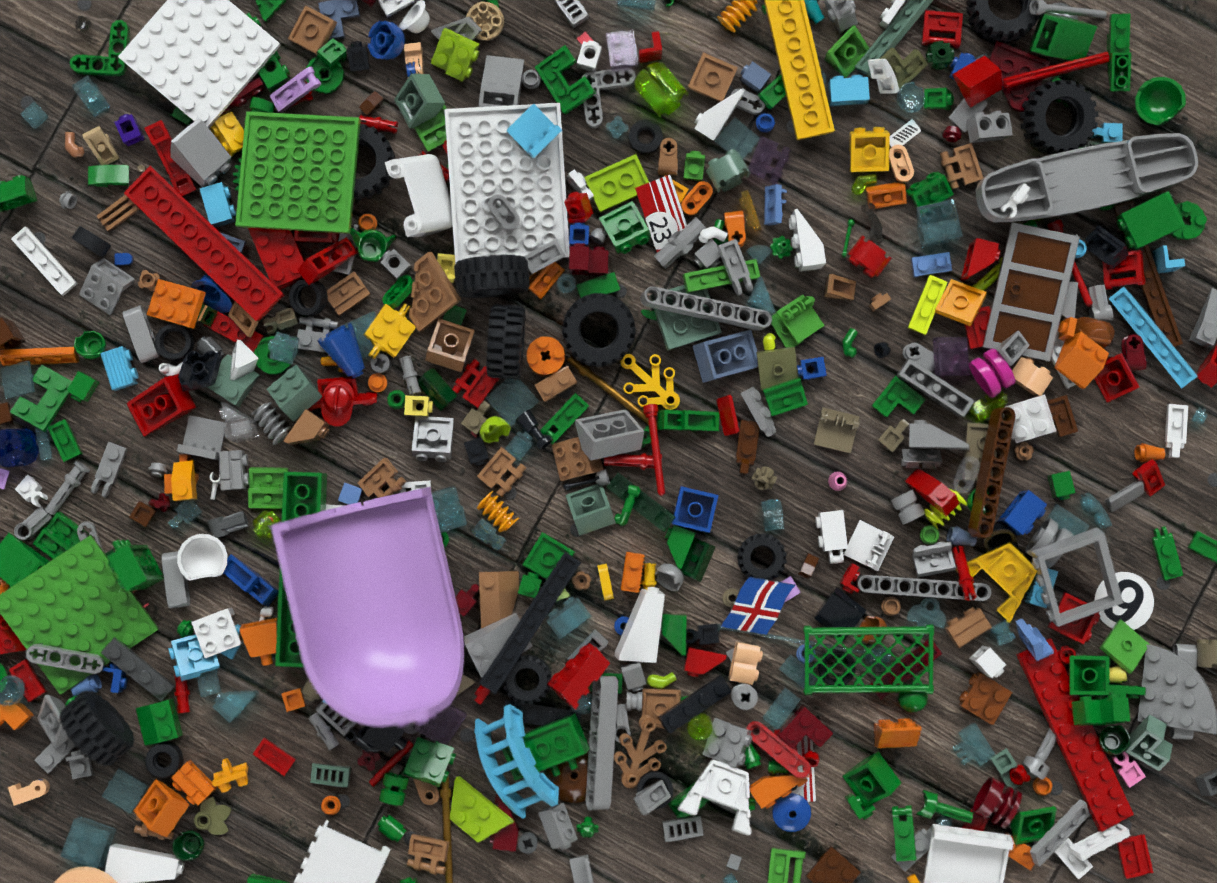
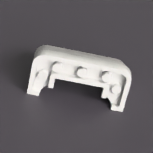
(427, 194)

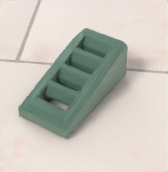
(346, 775)

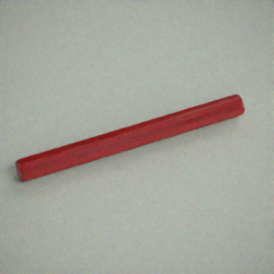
(1056, 70)

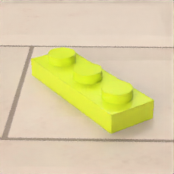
(927, 304)

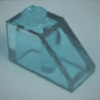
(233, 703)

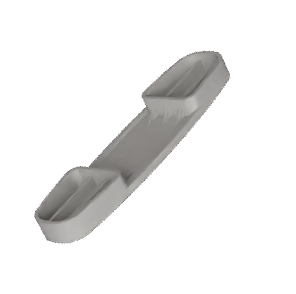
(1089, 177)

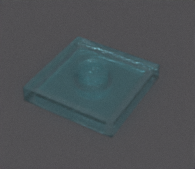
(512, 400)

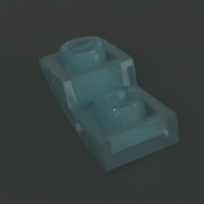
(1091, 504)

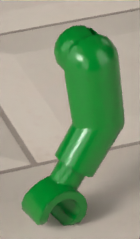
(622, 519)

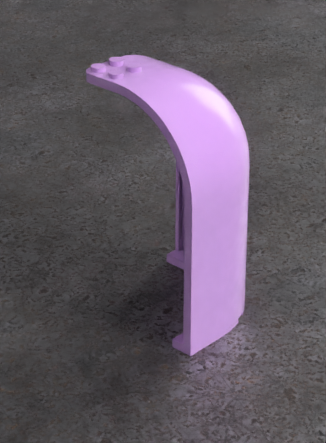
(374, 608)

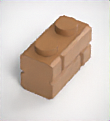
(556, 384)
(967, 627)

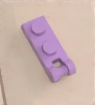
(295, 89)

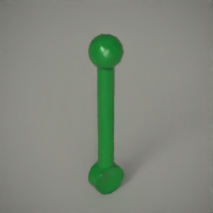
(850, 223)

